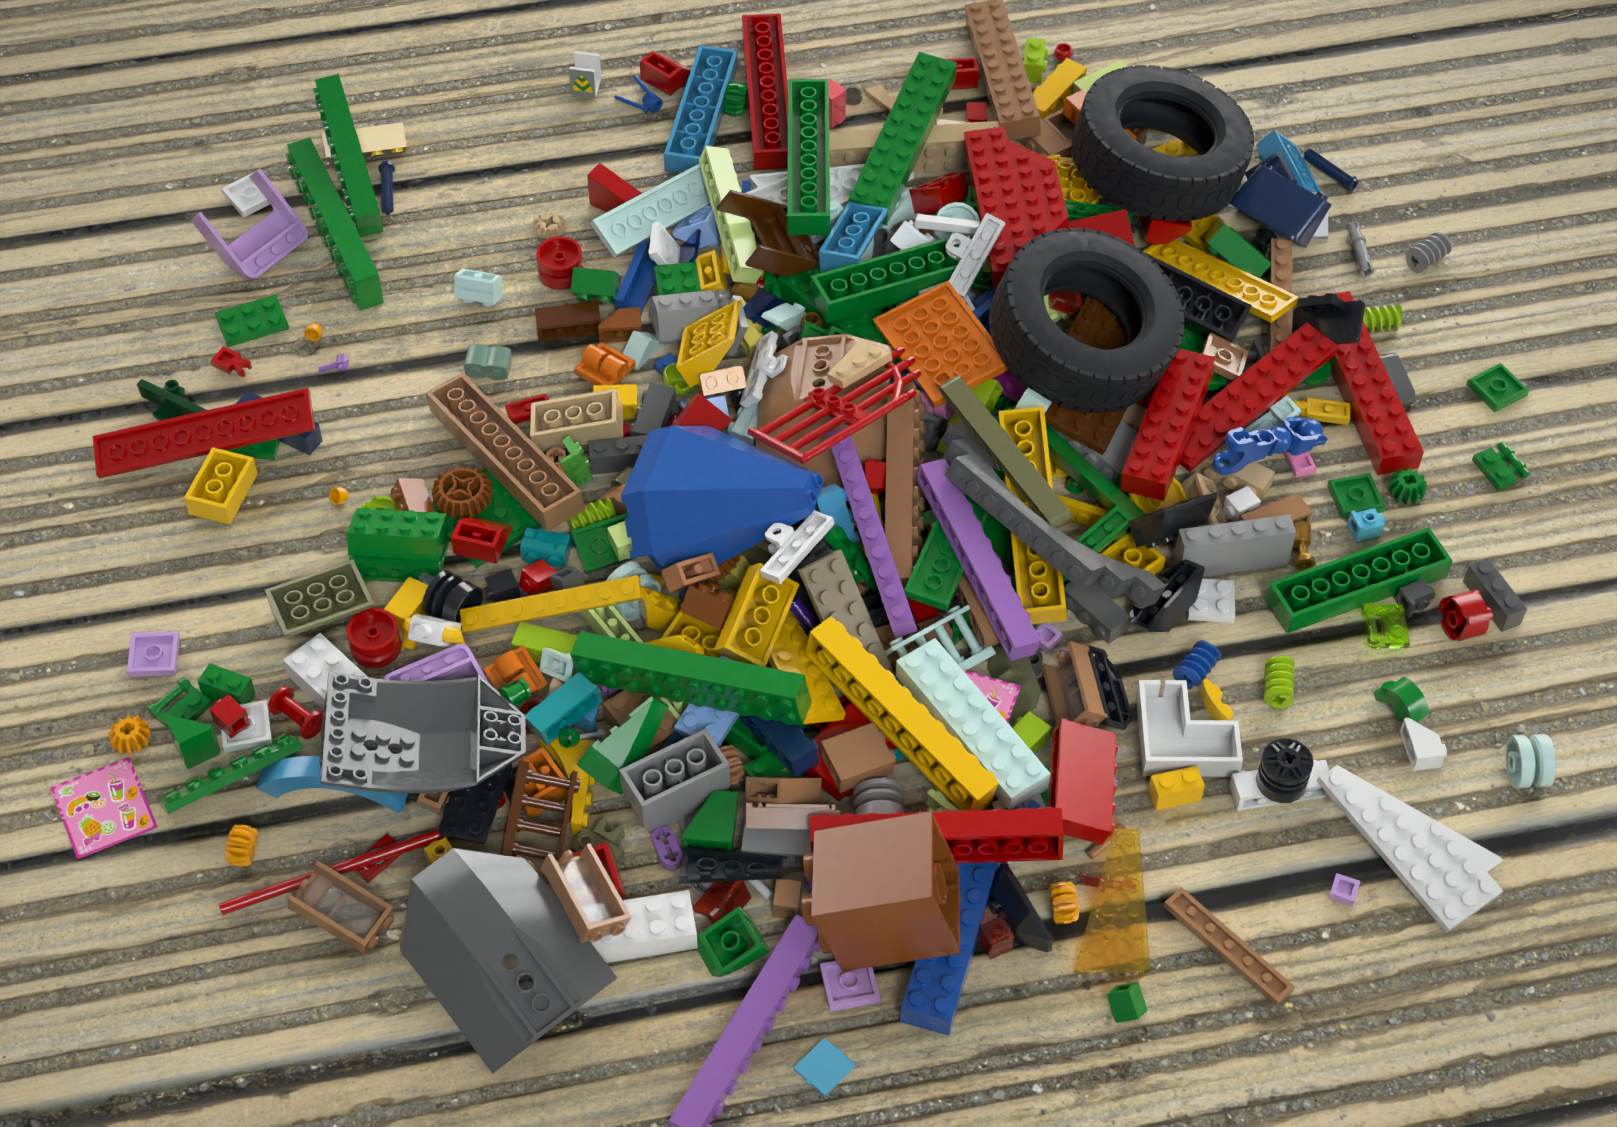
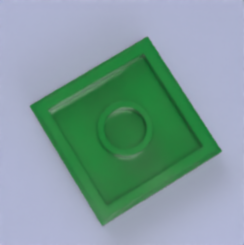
(1497, 387)
(1355, 494)

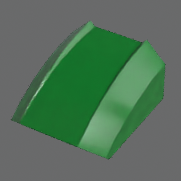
(731, 943)

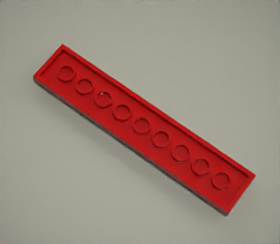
(1256, 391)
(199, 432)

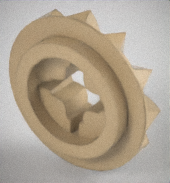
(554, 230)

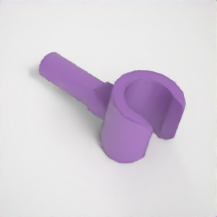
(341, 364)

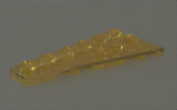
(1117, 923)

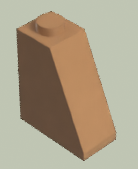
(783, 789)

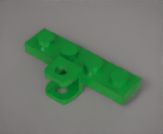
(856, 560)

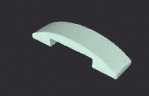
(1276, 415)

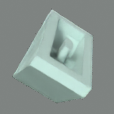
(641, 347)

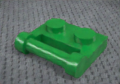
(189, 707)

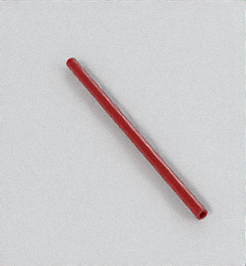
(341, 867)

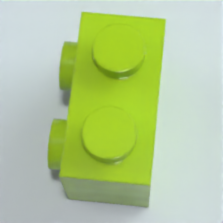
(1034, 59)

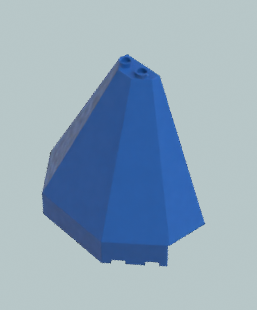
(710, 494)

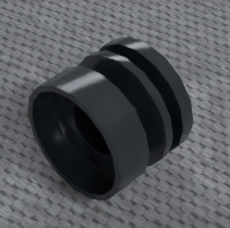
(448, 595)
(1284, 770)

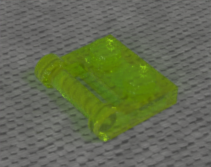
(1392, 624)

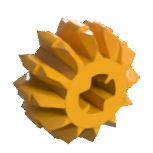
(129, 735)
(241, 845)
(1064, 902)

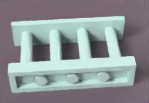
(978, 653)

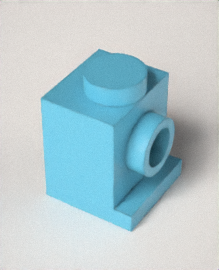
(1366, 524)

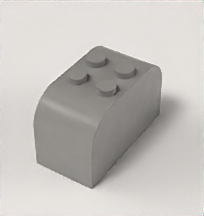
(675, 780)

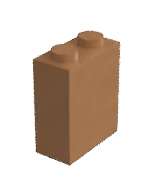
(857, 756)

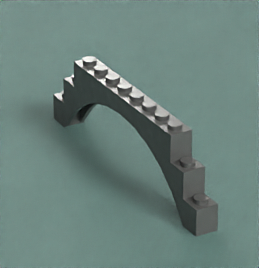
(1078, 563)

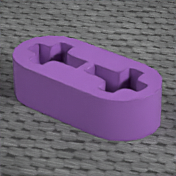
(671, 846)

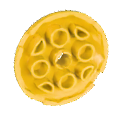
(1072, 183)

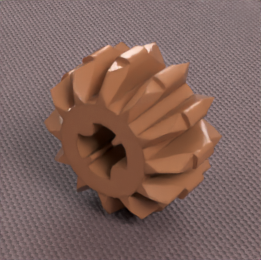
(736, 766)

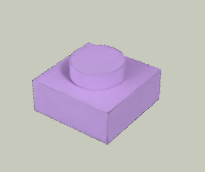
(1049, 636)
(1344, 889)

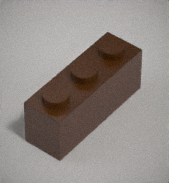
(567, 321)

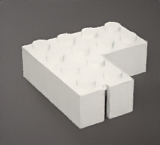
(1175, 742)

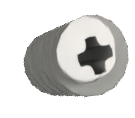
(1428, 251)

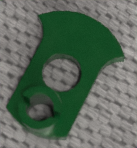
(163, 413)

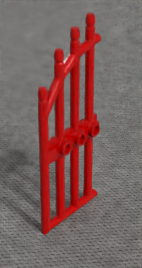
(841, 410)

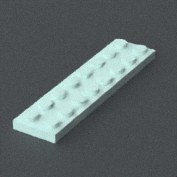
(666, 203)

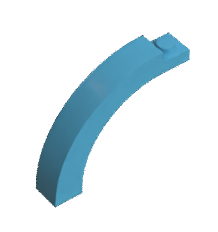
(304, 773)

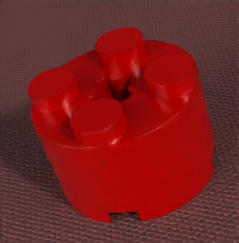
(1464, 615)

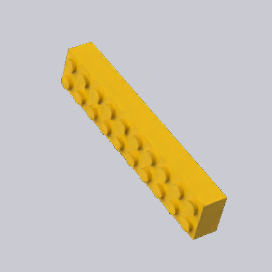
(1036, 579)
(900, 717)

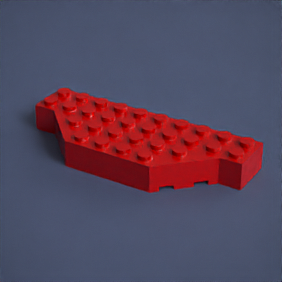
(1015, 188)

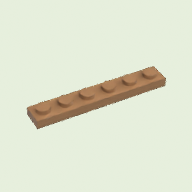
(1229, 946)

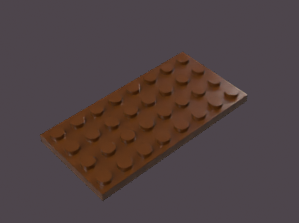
(1103, 330)

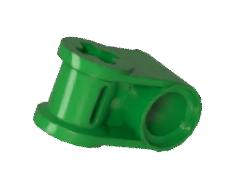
(516, 692)

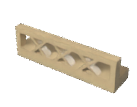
(1195, 487)

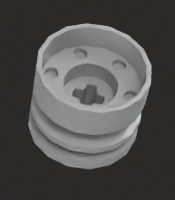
(878, 796)

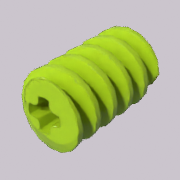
(1382, 317)
(593, 514)
(1279, 682)

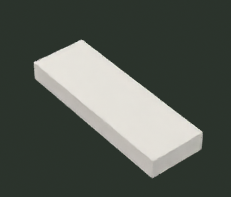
(946, 224)

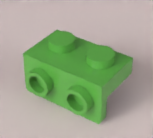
(575, 464)

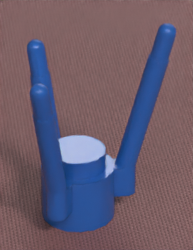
(650, 100)

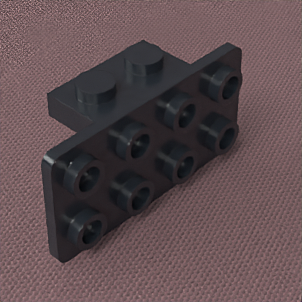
(1331, 316)
(473, 809)

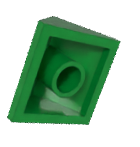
(193, 740)

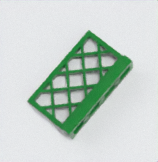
(398, 569)

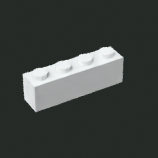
(1248, 796)

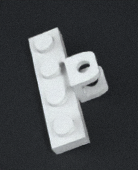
(972, 252)
(762, 365)
(792, 547)

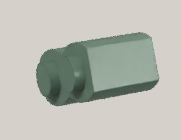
(488, 362)

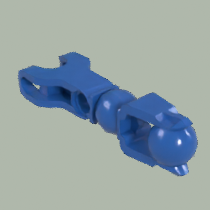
(1256, 445)

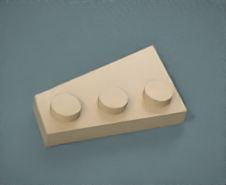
(858, 362)

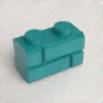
(546, 546)

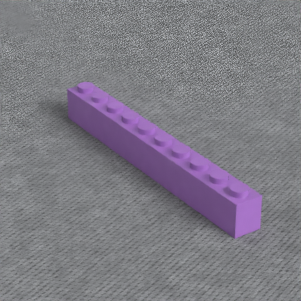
(873, 537)
(979, 561)
(747, 1027)

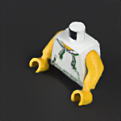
(430, 631)

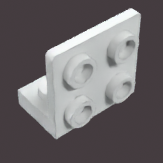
(909, 236)

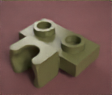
(600, 836)

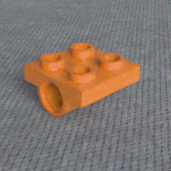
(604, 365)
(513, 666)

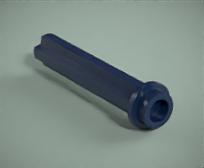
(387, 169)
(1348, 181)

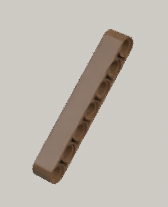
(976, 613)

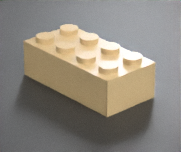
(579, 416)

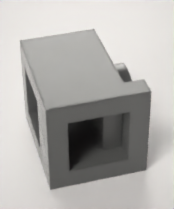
(1415, 597)

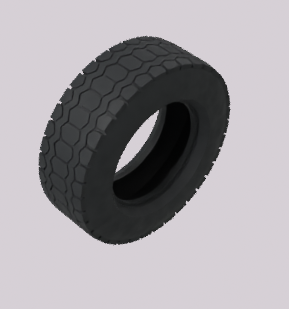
(1150, 179)
(1057, 363)

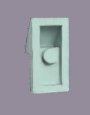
(557, 664)

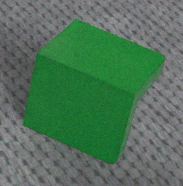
(1127, 1002)

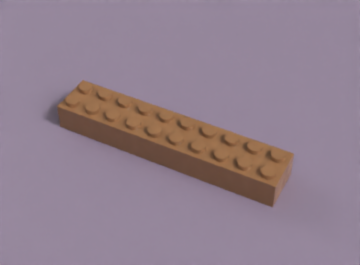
(1002, 69)
(505, 452)
(903, 492)

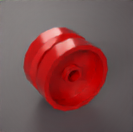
(556, 261)
(374, 638)

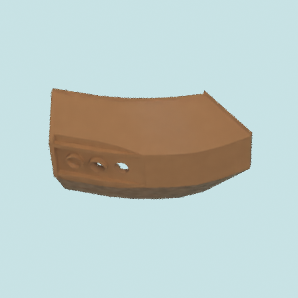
(807, 365)

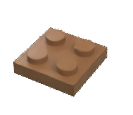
(1228, 356)

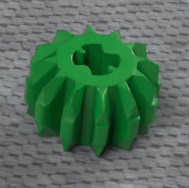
(735, 99)
(1407, 486)

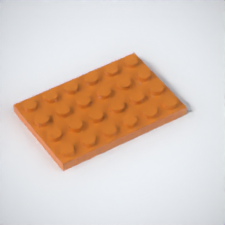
(942, 339)

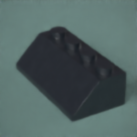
(1167, 521)

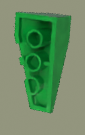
(624, 744)

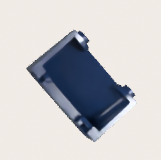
(1281, 204)

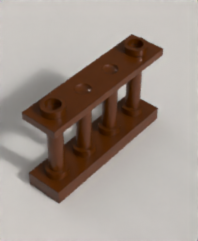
(520, 800)

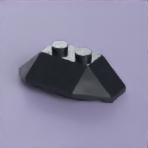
(1180, 594)
(1110, 690)
(1012, 903)

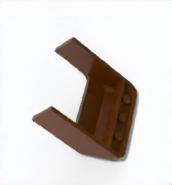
(780, 252)

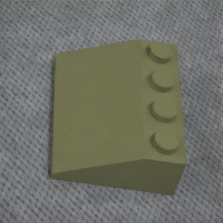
(318, 598)

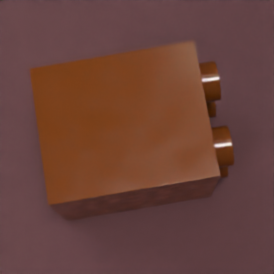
(883, 892)

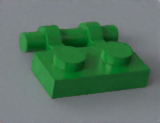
(1496, 470)

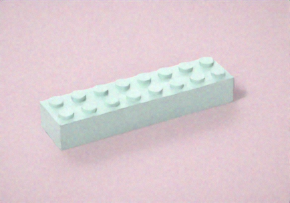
(970, 717)

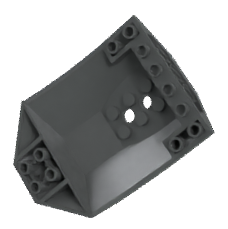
(446, 732)
(462, 924)

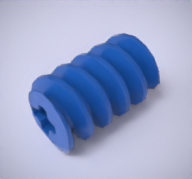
(1197, 664)

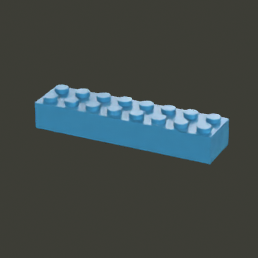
(700, 107)

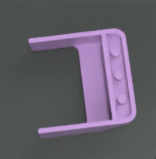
(265, 241)
(448, 664)

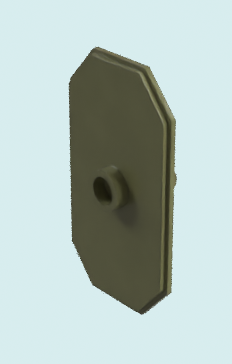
(1020, 673)

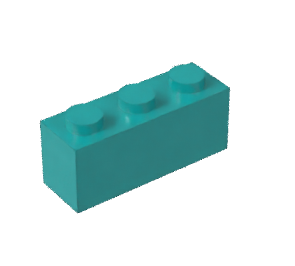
(563, 708)

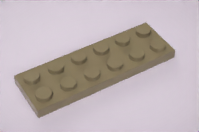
(837, 595)

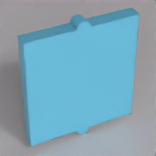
(824, 1067)

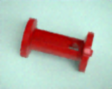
(283, 702)

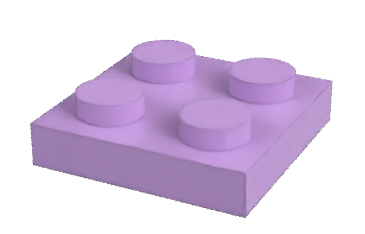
(153, 654)
(848, 988)

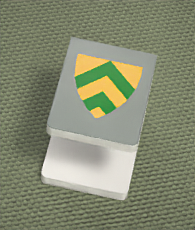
(586, 74)

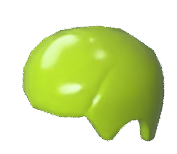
(673, 378)

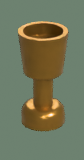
(1302, 541)

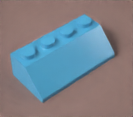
(1277, 142)
(850, 235)

